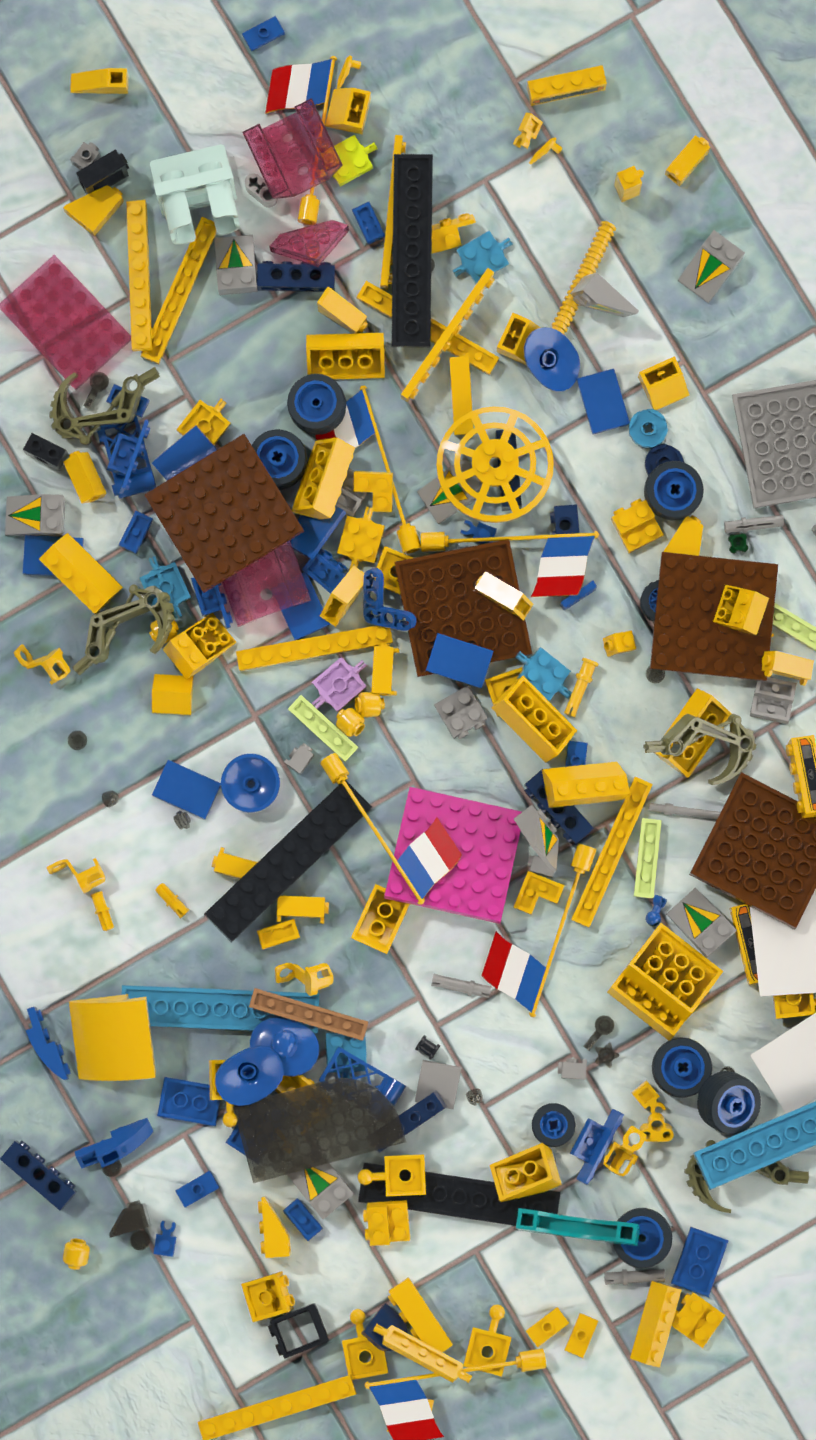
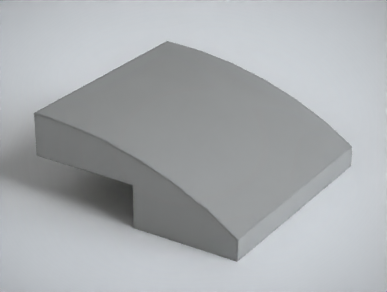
(350, 500)
(773, 700)
(438, 1078)

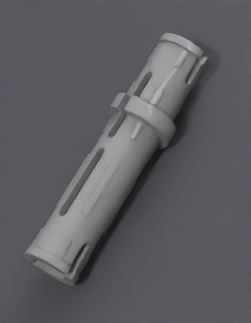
(753, 524)
(470, 988)
(641, 1276)

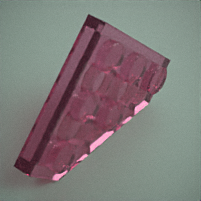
(310, 243)

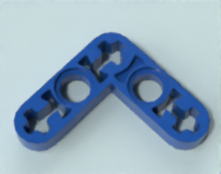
(377, 607)

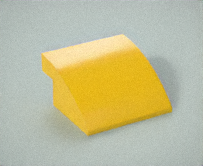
(665, 981)
(112, 1038)

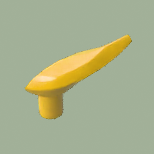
(346, 68)
(551, 144)

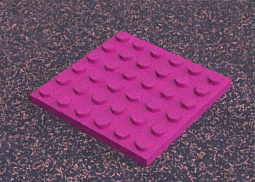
(488, 848)

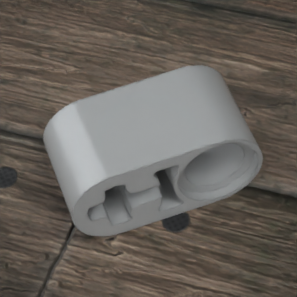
(254, 191)

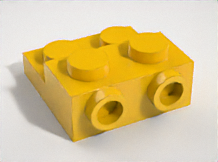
(636, 525)
(794, 1005)
(387, 1222)
(268, 1296)
(697, 1319)

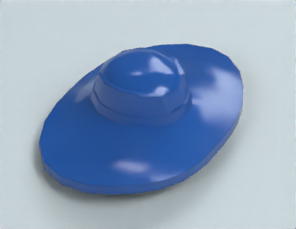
(552, 358)
(291, 1041)
(249, 1075)

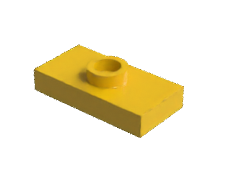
(278, 934)
(547, 1327)
(581, 1335)

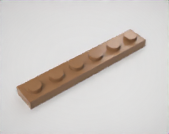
(308, 1014)

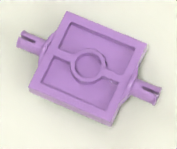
(339, 684)

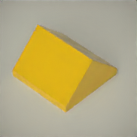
(172, 694)

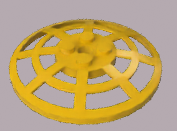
(494, 476)

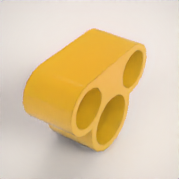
(656, 1133)

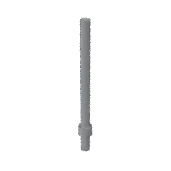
(669, 809)

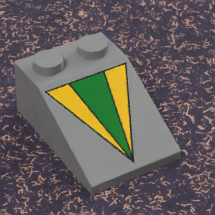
(235, 265)
(711, 266)
(599, 295)
(436, 500)
(35, 515)
(540, 835)
(701, 922)
(322, 1188)

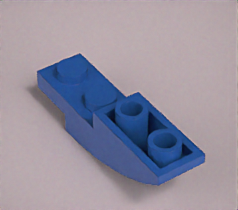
(49, 1053)
(122, 1143)

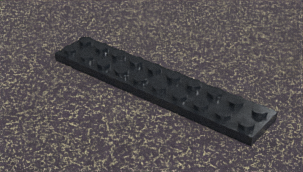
(412, 250)
(286, 862)
(460, 1197)

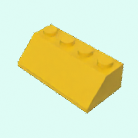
(346, 355)
(323, 478)
(80, 573)
(707, 708)
(534, 719)
(585, 784)

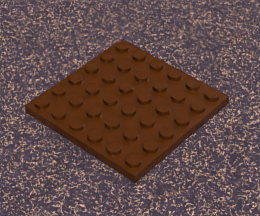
(224, 513)
(445, 602)
(685, 611)
(761, 852)

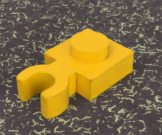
(647, 1097)

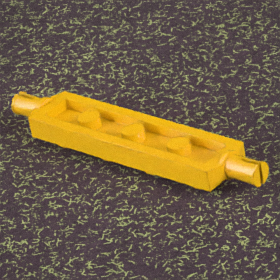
(422, 1353)

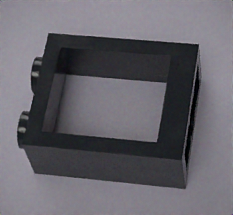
(103, 172)
(316, 1318)

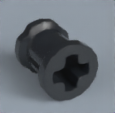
(427, 1047)

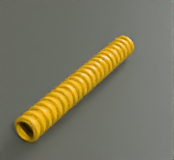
(588, 267)

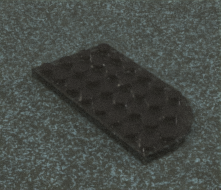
(316, 1126)

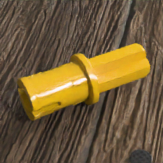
(171, 900)
(102, 911)

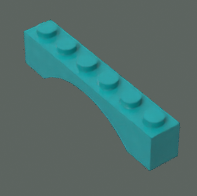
(578, 1227)

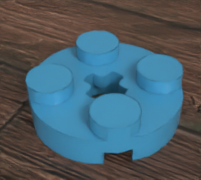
(649, 439)

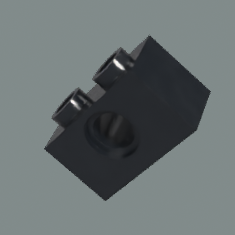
(45, 451)

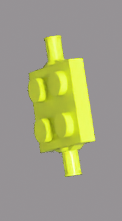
(354, 160)

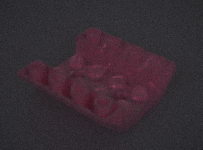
(282, 160)
(274, 571)

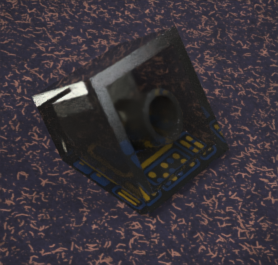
(131, 1219)

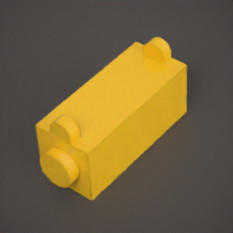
(687, 160)
(628, 183)
(84, 477)
(787, 666)
(383, 669)
(231, 865)
(302, 907)

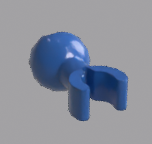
(653, 917)

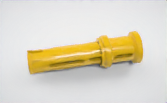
(583, 678)

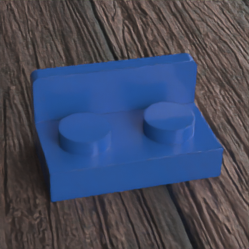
(326, 570)

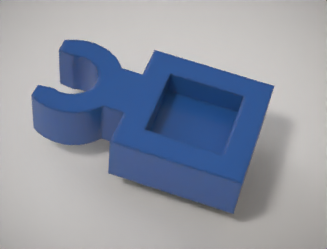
(480, 531)
(165, 1243)

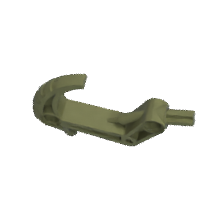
(125, 399)
(100, 624)
(685, 732)
(701, 1190)

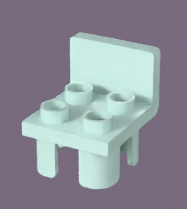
(195, 182)

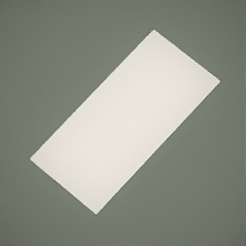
(785, 955)
(791, 1065)

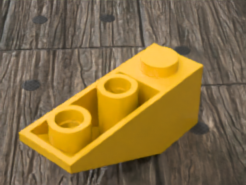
(100, 81)

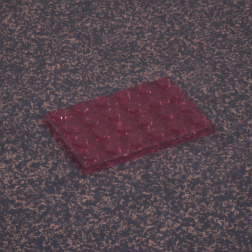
(65, 321)

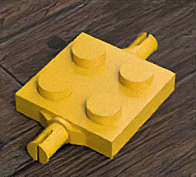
(207, 419)
(361, 539)

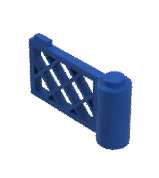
(142, 478)
(389, 1086)

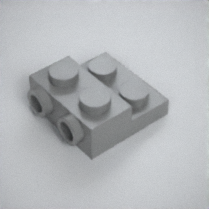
(461, 713)

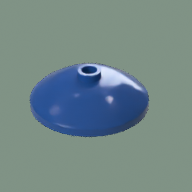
(245, 769)

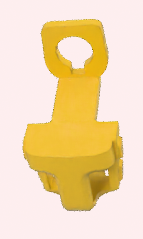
(46, 661)
(84, 878)
(307, 976)
(624, 1152)

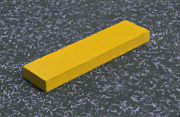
(461, 392)

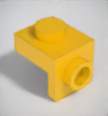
(619, 643)

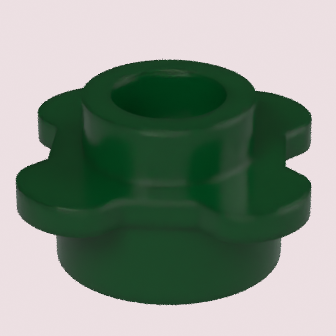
(737, 538)

